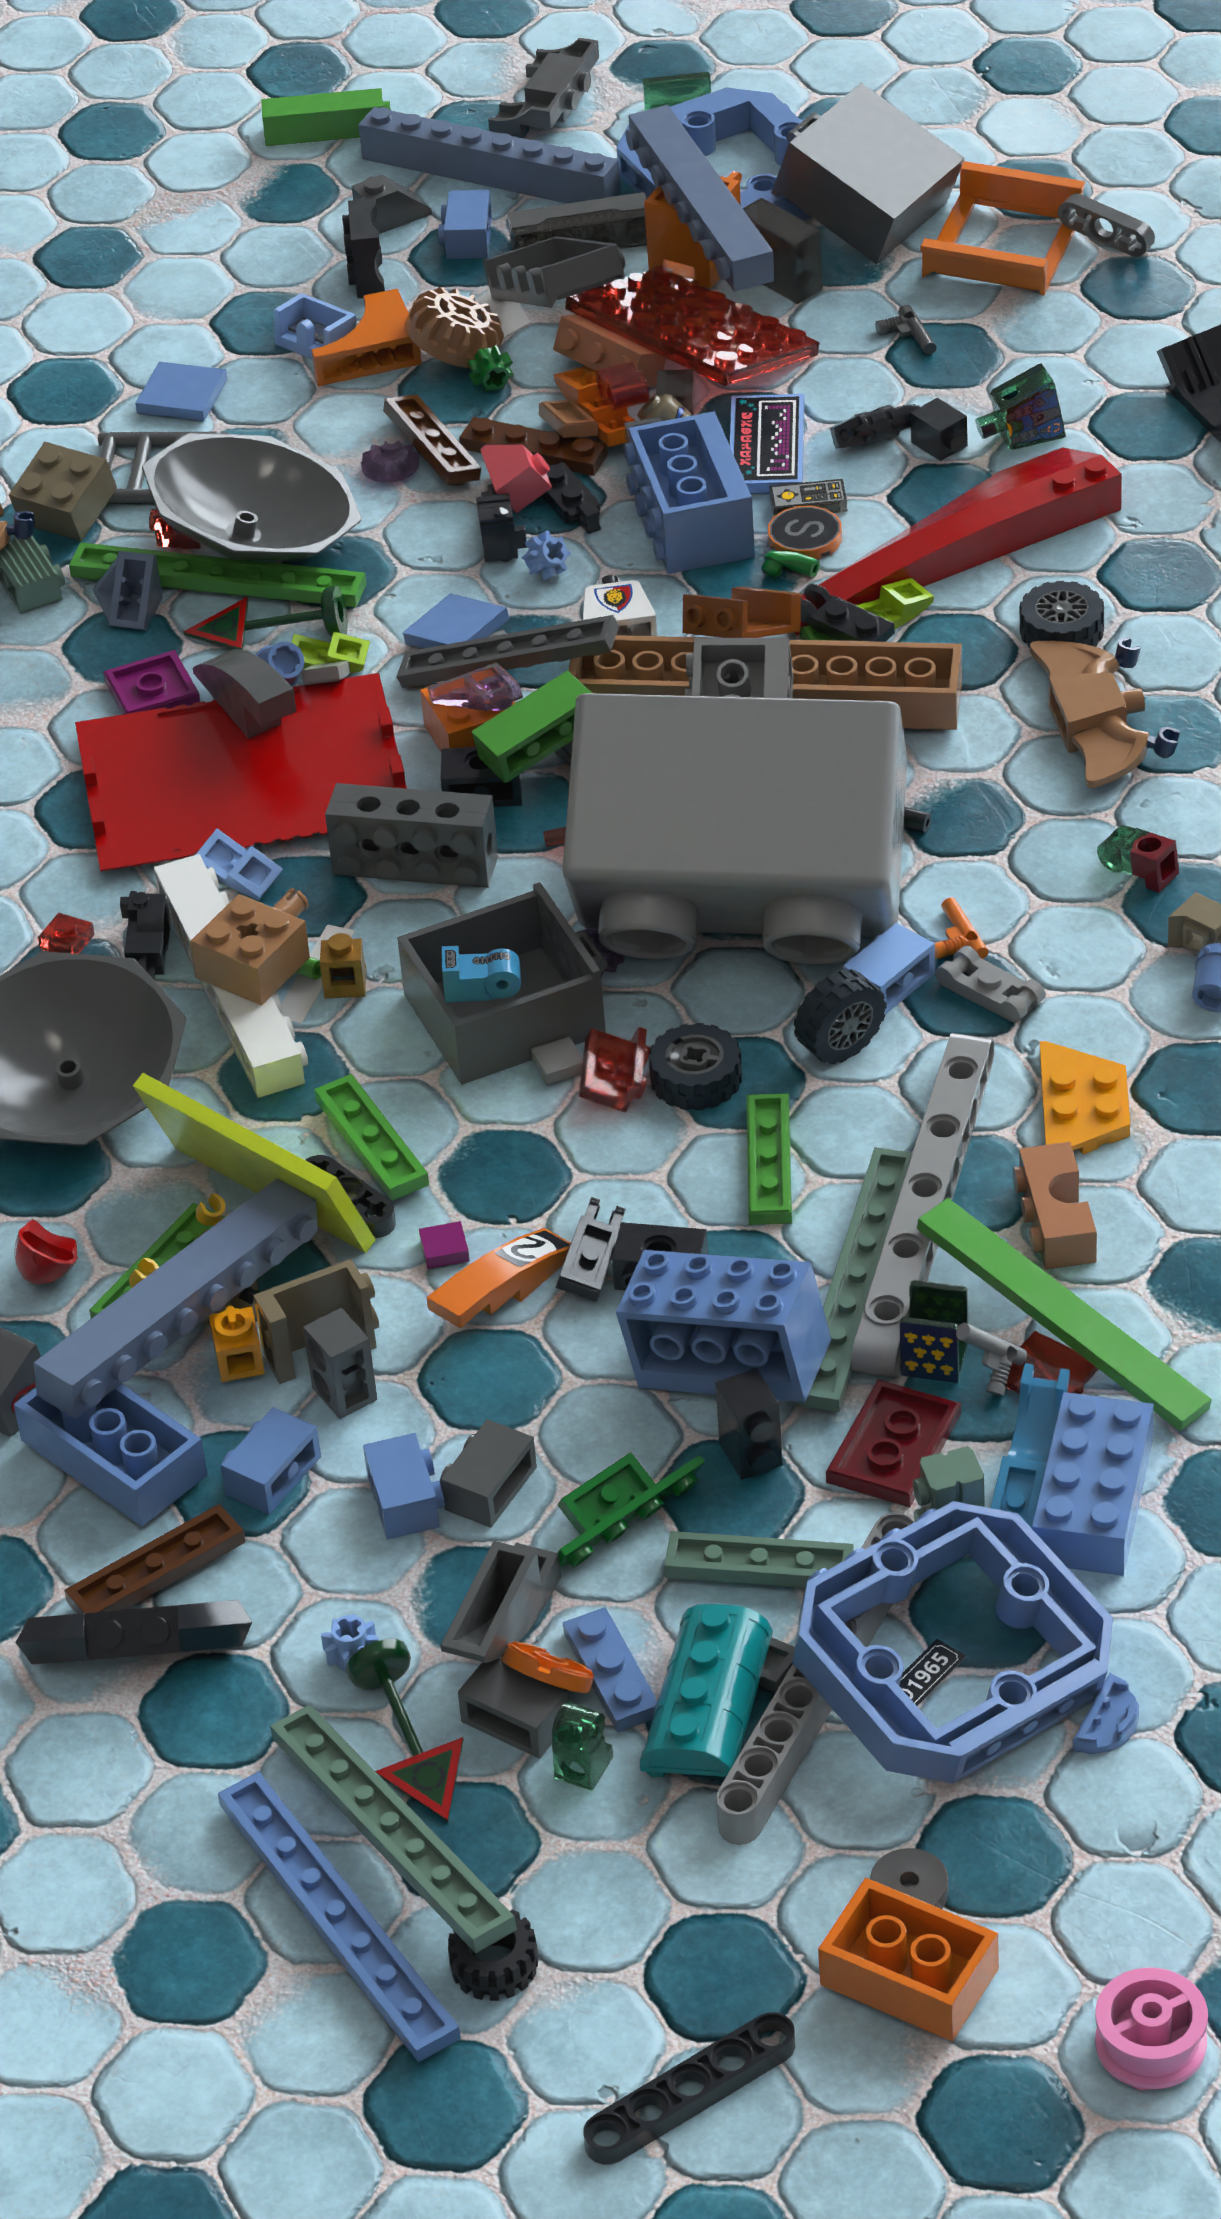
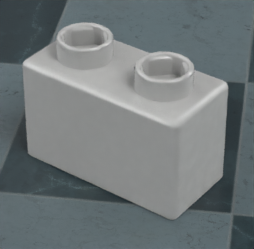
(735, 822)

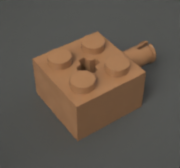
(253, 946)

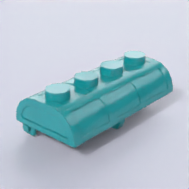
(707, 1691)

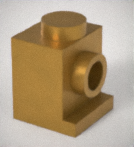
(343, 957)

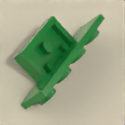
(613, 1499)

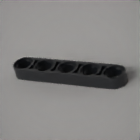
(678, 2107)

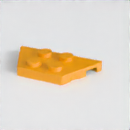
(1082, 1098)

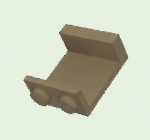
(297, 1303)

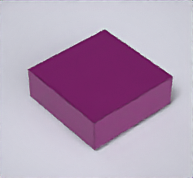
(444, 1245)

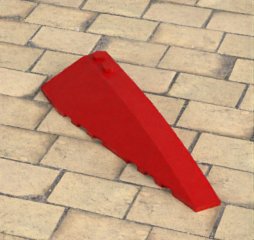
(988, 522)

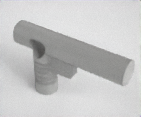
(997, 1355)

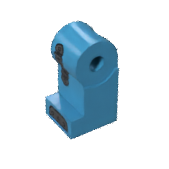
(479, 975)

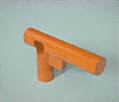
(960, 935)

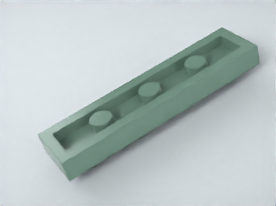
(749, 1558)

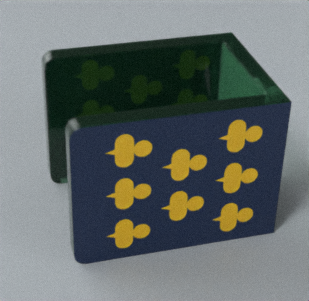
(929, 1336)

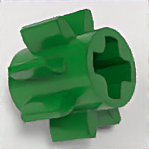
(491, 368)

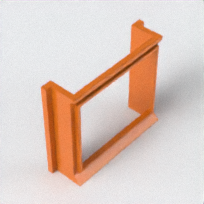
(1010, 191)

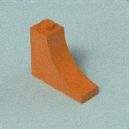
(373, 346)

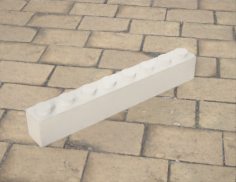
(256, 1032)

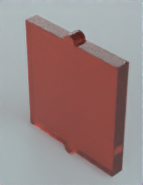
(1048, 1358)

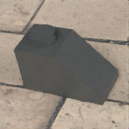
(394, 202)

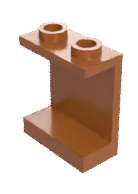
(745, 615)

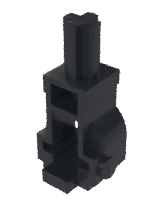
(497, 527)
(147, 930)

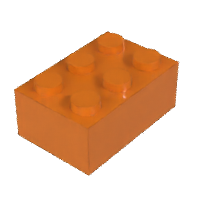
(908, 1959)

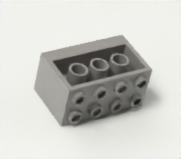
(740, 668)

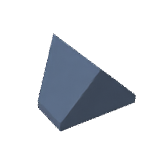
(130, 590)

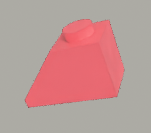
(517, 473)

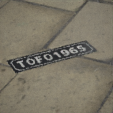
(929, 1670)

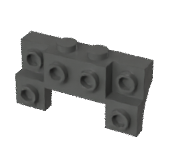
(553, 91)

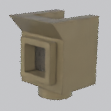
(1195, 923)

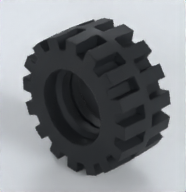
(496, 1976)

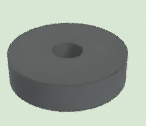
(915, 1868)

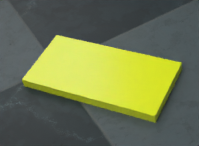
(251, 1158)

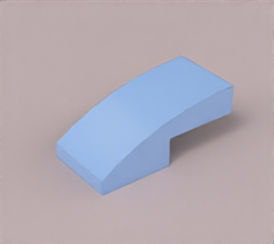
(239, 868)

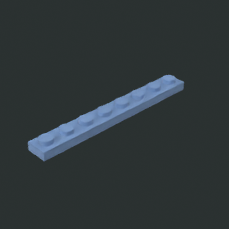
(339, 1917)

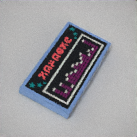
(768, 439)

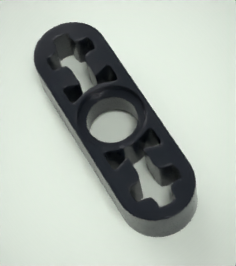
(379, 1207)

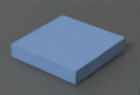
(181, 391)
(455, 621)

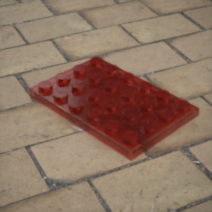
(693, 325)

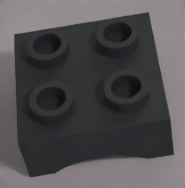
(363, 247)

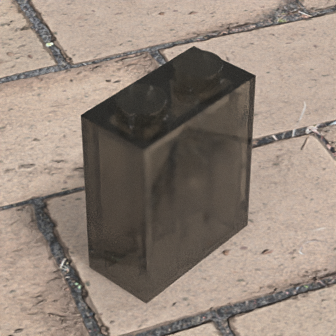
(794, 248)

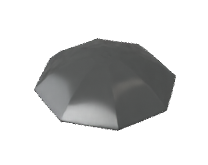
(250, 496)
(77, 1043)

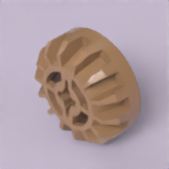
(452, 326)

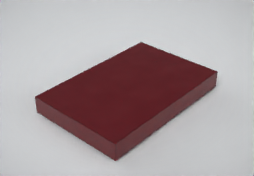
(890, 1439)

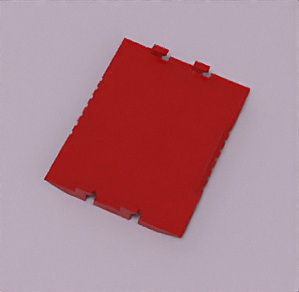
(181, 772)

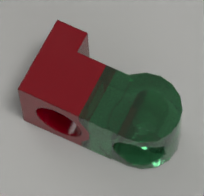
(1141, 855)

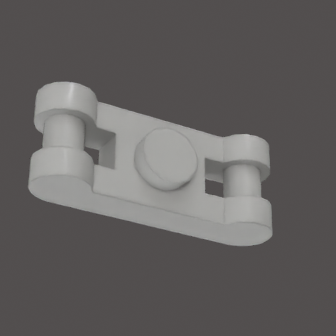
(989, 985)

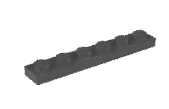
(509, 650)

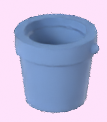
(285, 659)
(1208, 978)

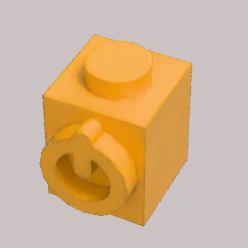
(233, 1336)

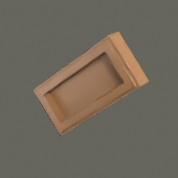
(568, 418)

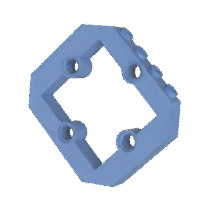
(720, 117)
(1032, 1592)

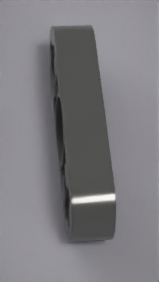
(1128, 233)

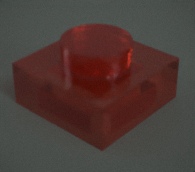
(66, 934)

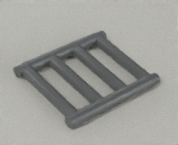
(144, 441)

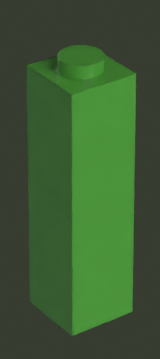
(318, 116)

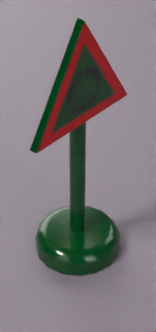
(229, 625)
(427, 1775)

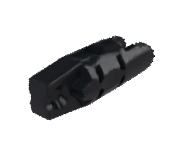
(872, 426)

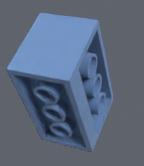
(690, 492)
(719, 1316)

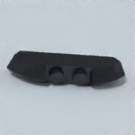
(134, 1632)

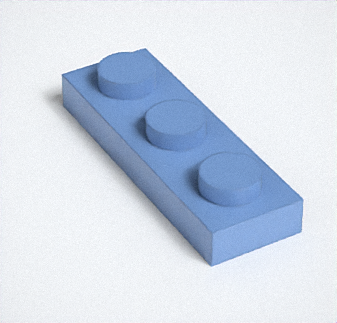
(616, 1674)

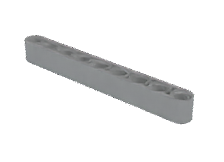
(786, 1731)

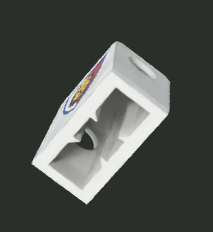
(623, 600)

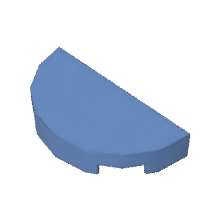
(1109, 1720)

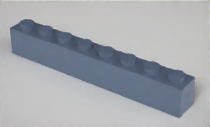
(487, 157)
(700, 198)
(175, 1298)

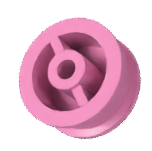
(1151, 2028)

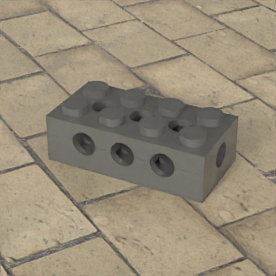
(412, 835)

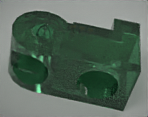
(580, 1739)

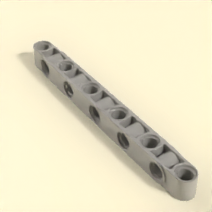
(928, 1182)

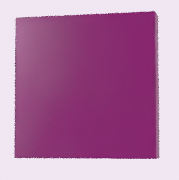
(151, 684)

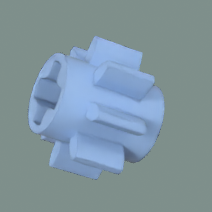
(546, 555)
(346, 1638)

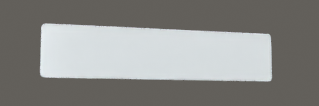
(304, 989)

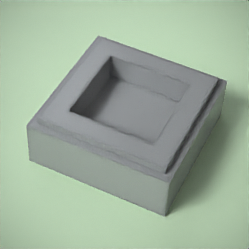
(325, 672)
(557, 1060)

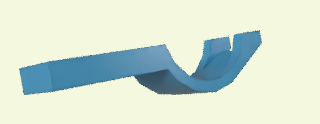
(1025, 1465)

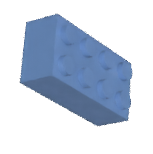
(117, 1450)
(1094, 1481)

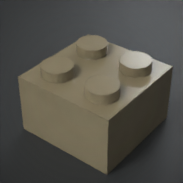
(64, 490)

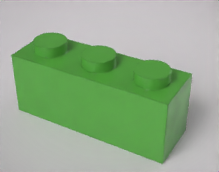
(530, 728)

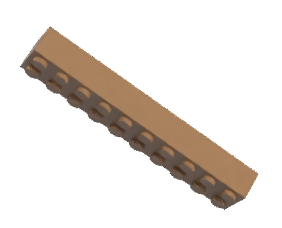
(916, 676)

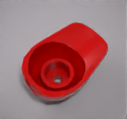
(43, 1255)

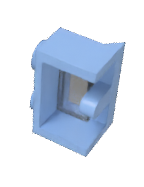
(310, 324)

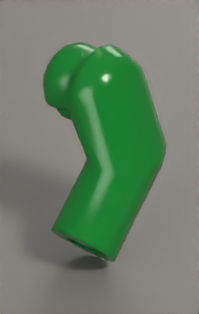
(789, 560)

